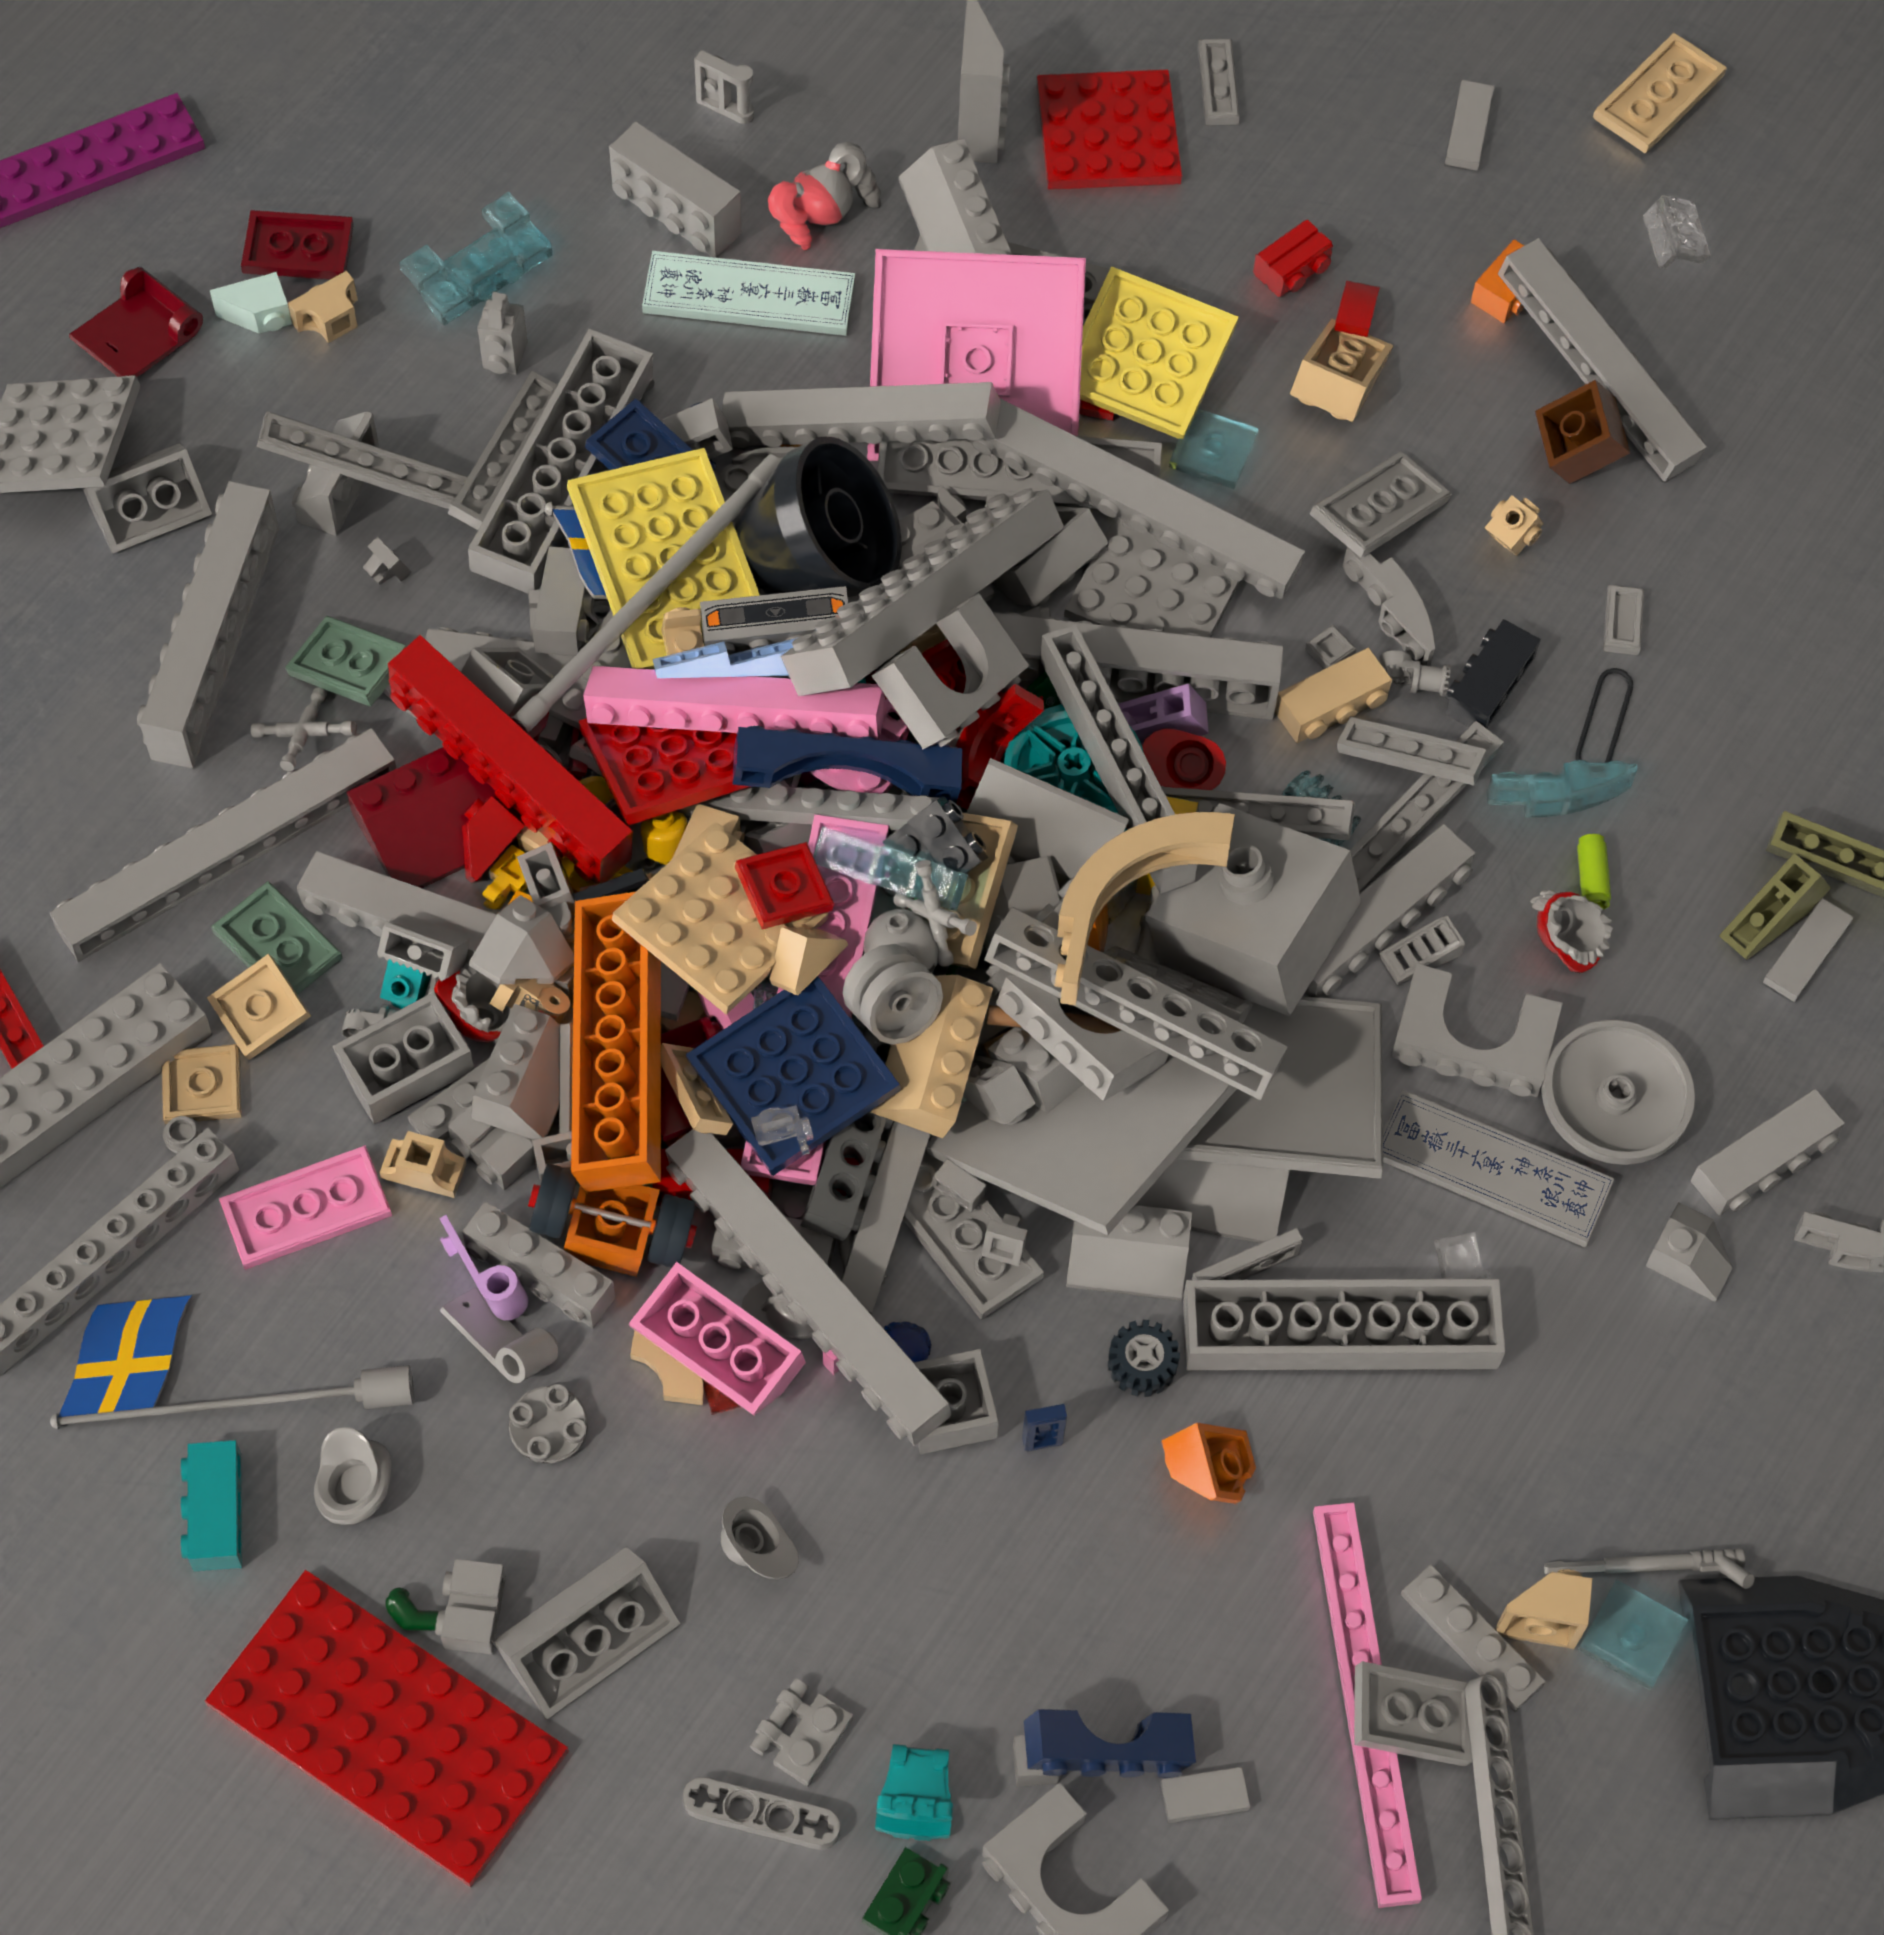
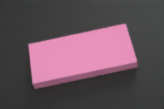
(305, 1207)

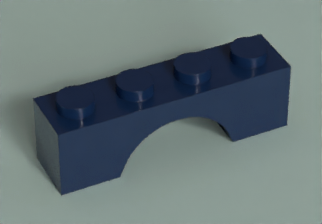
(1062, 1743)

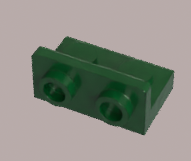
(907, 1895)

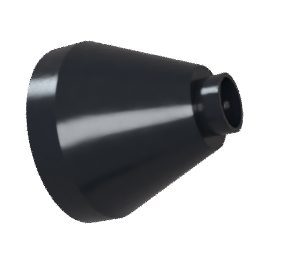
(821, 522)

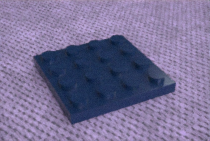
(791, 1055)

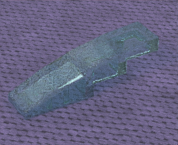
(885, 867)

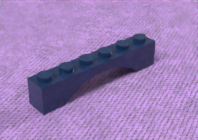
(771, 756)

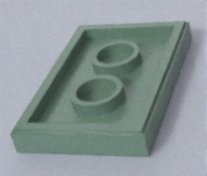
(345, 660)
(274, 926)

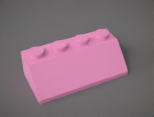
(718, 1340)

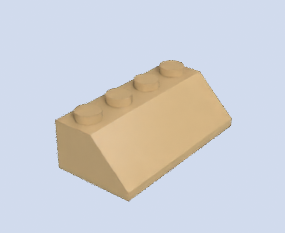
(938, 1062)

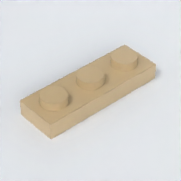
(696, 1099)

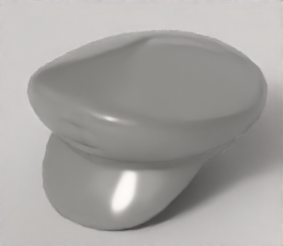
(351, 1476)

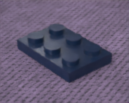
(634, 438)

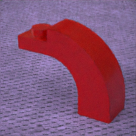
(991, 734)

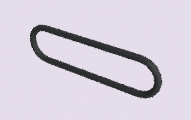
(1592, 708)

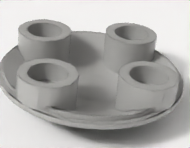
(548, 1424)

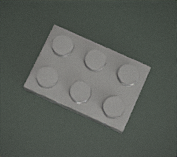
(1411, 1714)

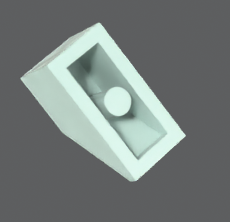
(253, 304)

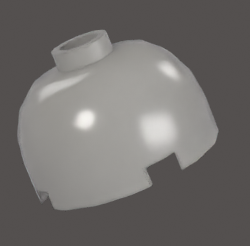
(906, 930)

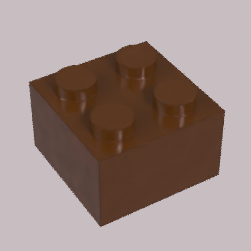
(1582, 432)

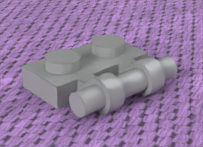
(812, 1738)

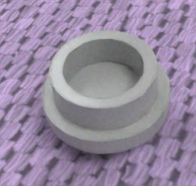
(180, 1132)

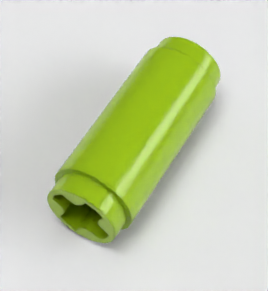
(1594, 869)

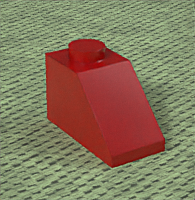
(486, 835)

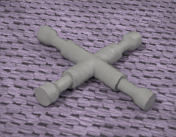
(303, 729)
(937, 916)

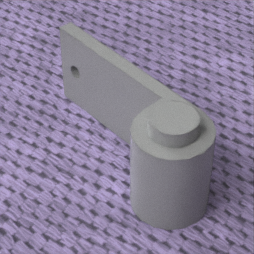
(499, 1340)

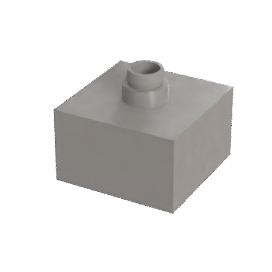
(1262, 918)

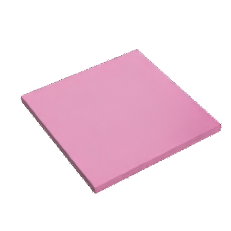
(982, 322)

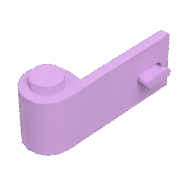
(497, 1284)

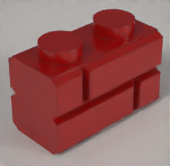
(1293, 259)

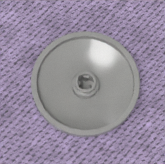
(1618, 1092)

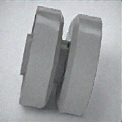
(892, 994)

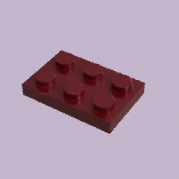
(297, 244)

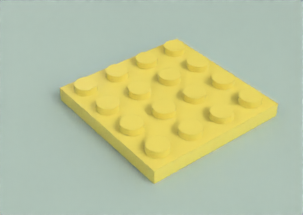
(1151, 352)

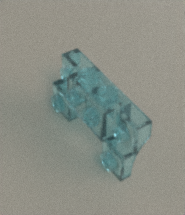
(482, 266)

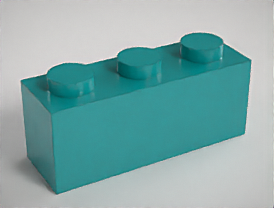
(212, 1506)

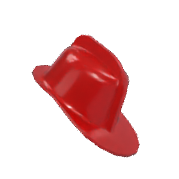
(1184, 760)

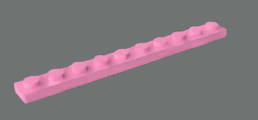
(1376, 1769)

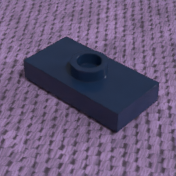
(1044, 1427)

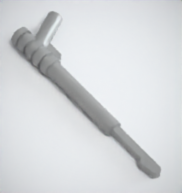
(1728, 1562)

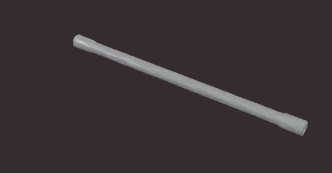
(540, 704)

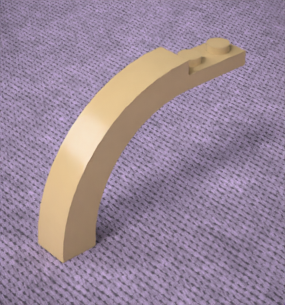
(1130, 855)

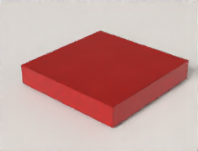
(784, 885)

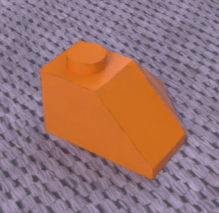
(1210, 1460)

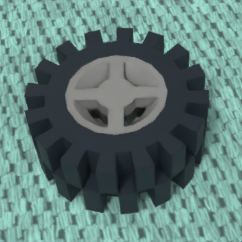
(1150, 1346)

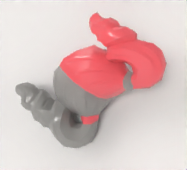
(823, 193)

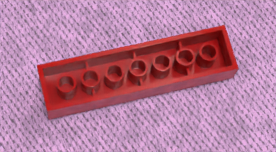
(509, 762)

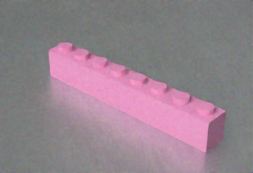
(727, 703)

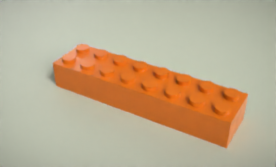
(614, 1052)

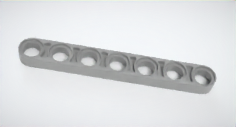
(1503, 1796)

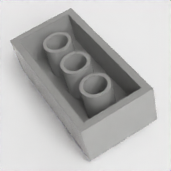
(675, 190)

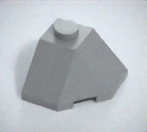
(523, 945)
(1692, 1253)

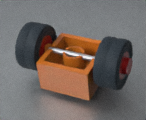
(612, 1224)

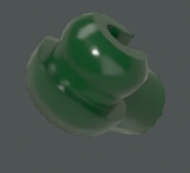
(406, 1614)

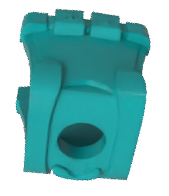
(916, 1795)

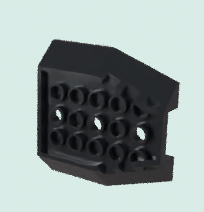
(1787, 1742)

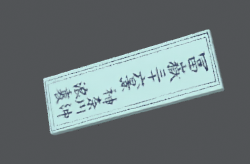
(749, 293)

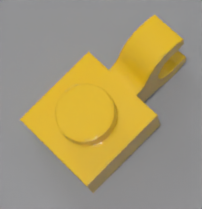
(506, 877)

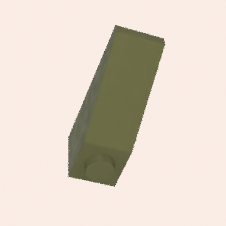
(1776, 907)

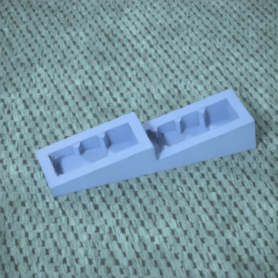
(715, 662)

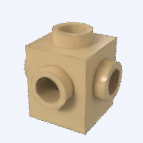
(1507, 531)

